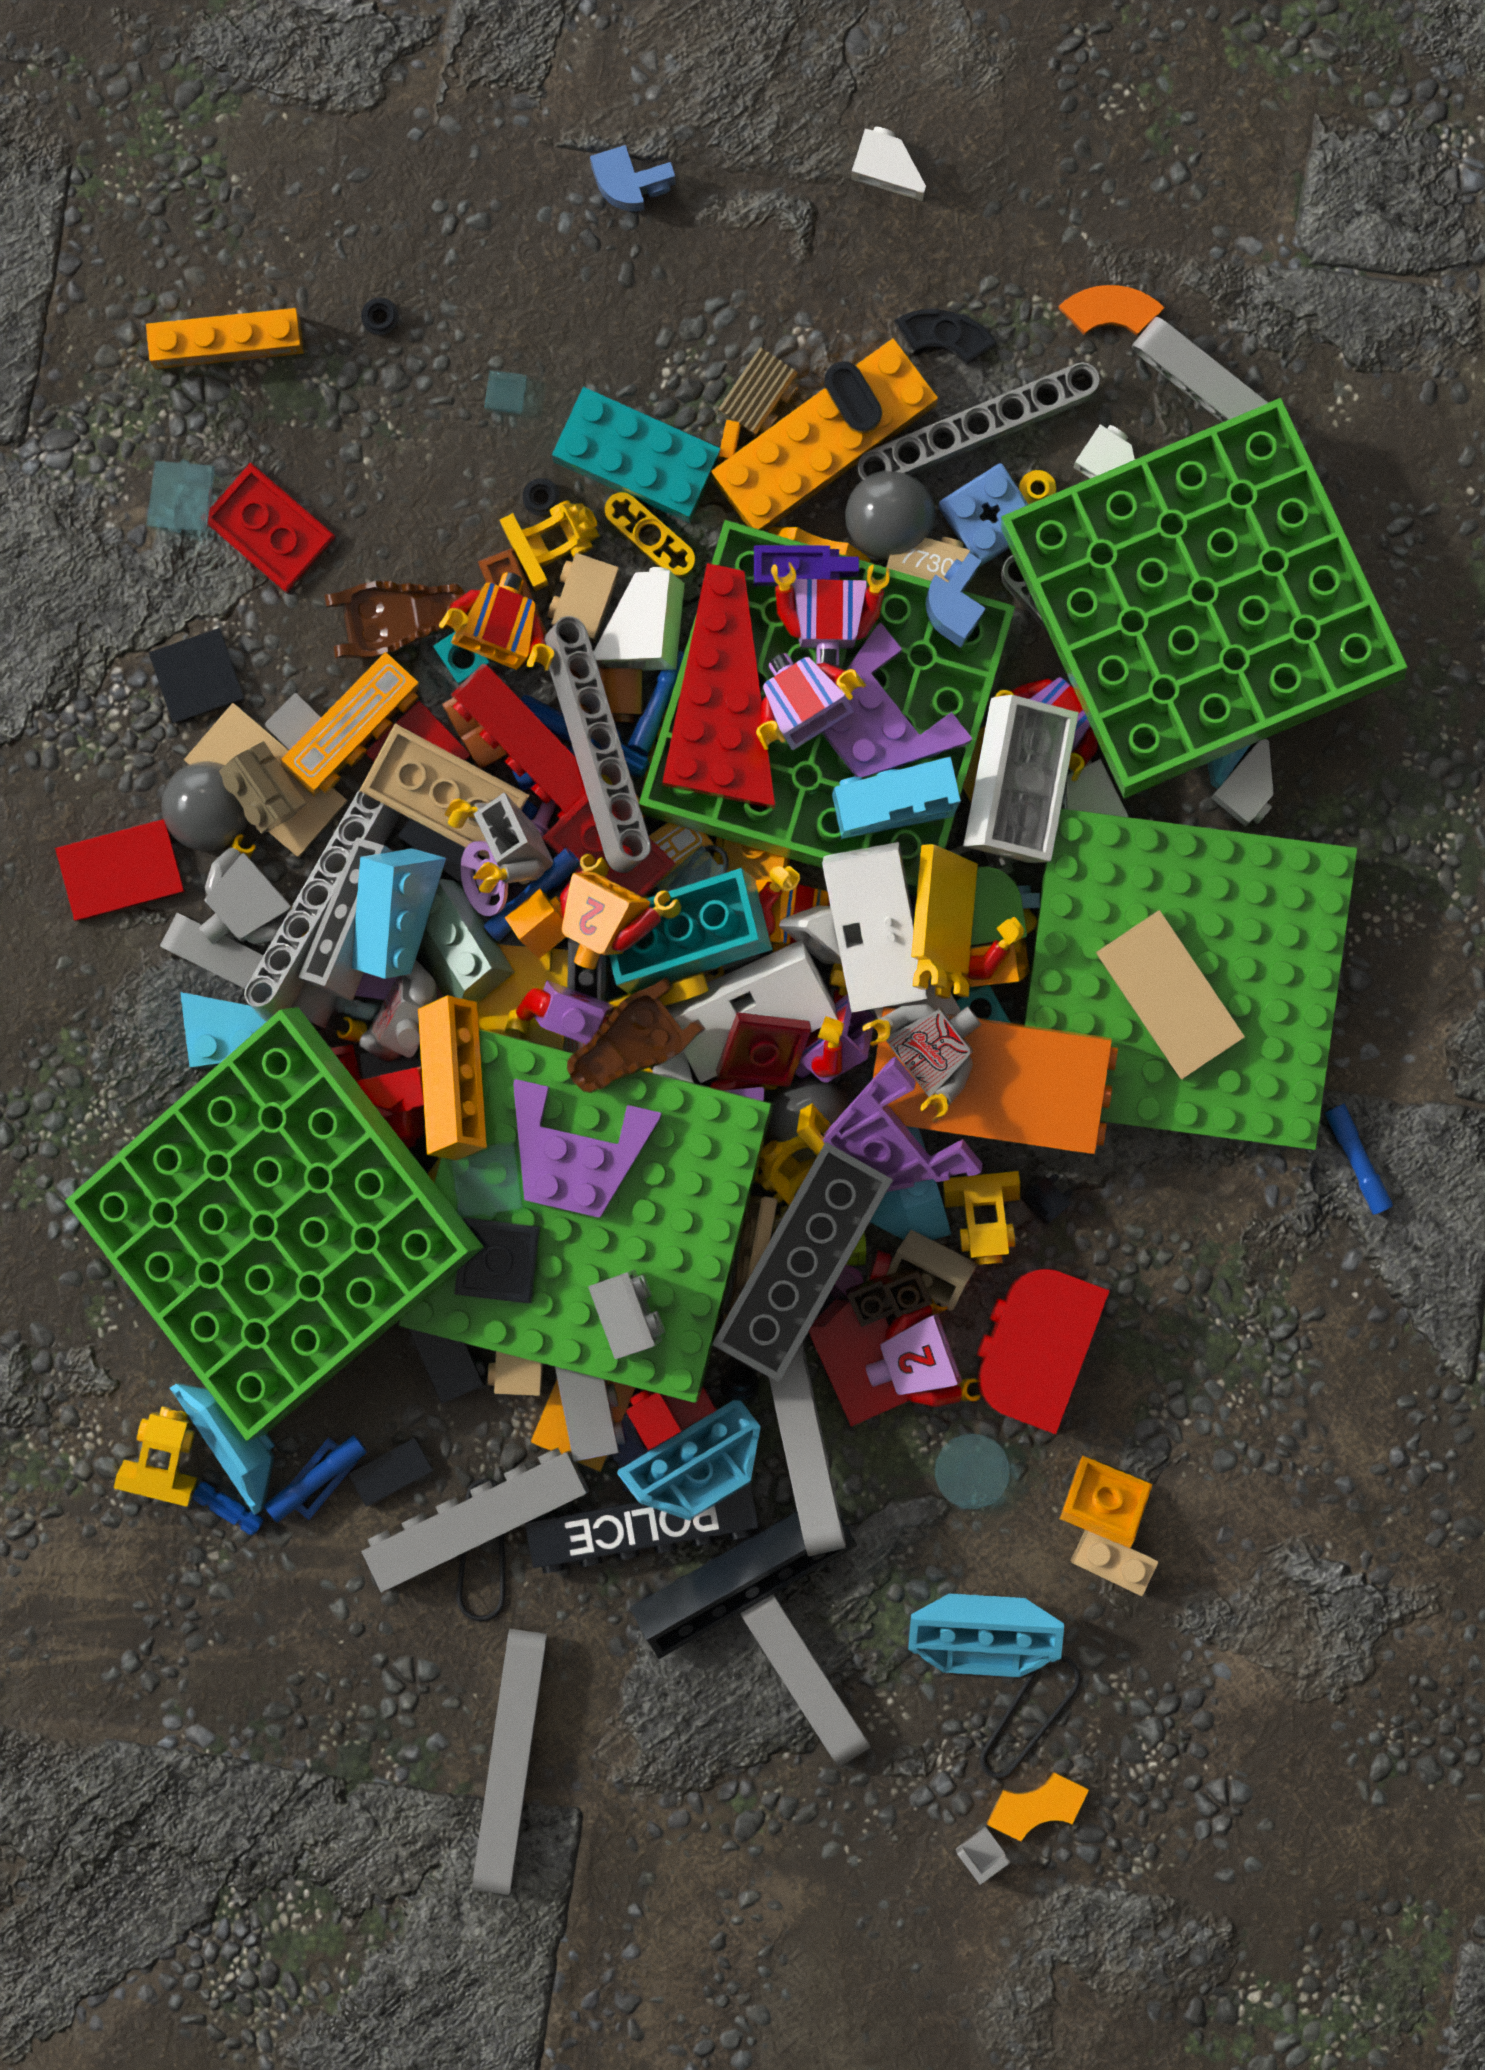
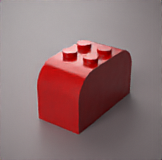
(1038, 1346)

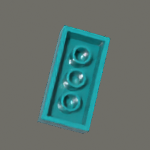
(636, 454)
(715, 927)

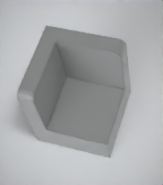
(292, 721)
(982, 1855)

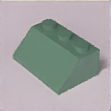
(459, 948)

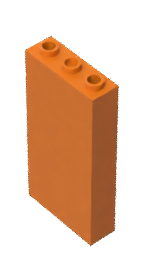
(1022, 1087)

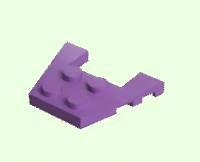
(877, 732)
(881, 1140)
(572, 1168)

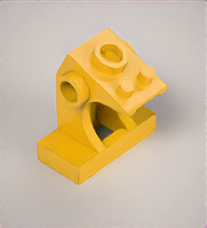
(577, 524)
(779, 1168)
(989, 1240)
(169, 1433)

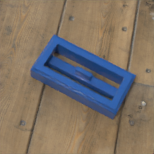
(328, 1444)

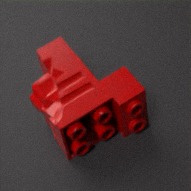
(394, 1095)

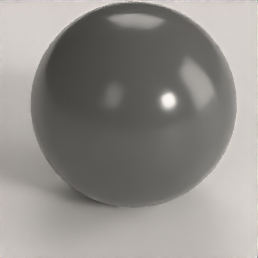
(889, 514)
(201, 809)
(788, 1101)

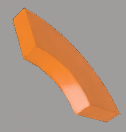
(1111, 306)

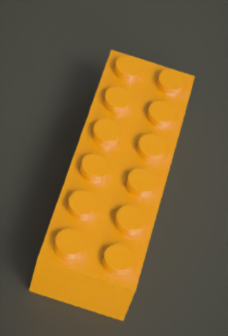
(816, 445)

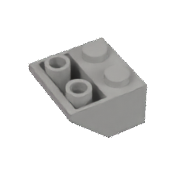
(626, 1313)

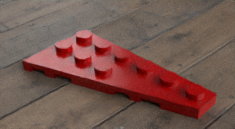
(720, 700)

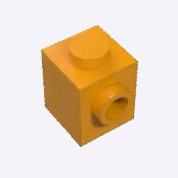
(538, 923)

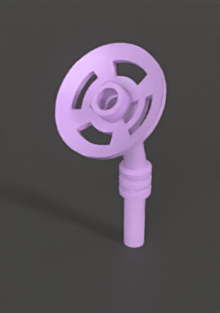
(472, 862)

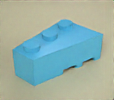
(896, 798)
(393, 910)
(215, 1028)

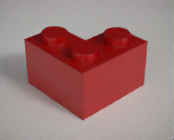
(663, 1416)

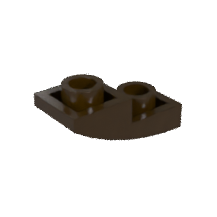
(888, 1295)

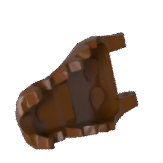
(390, 615)
(631, 1040)

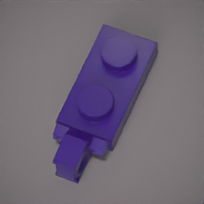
(807, 560)

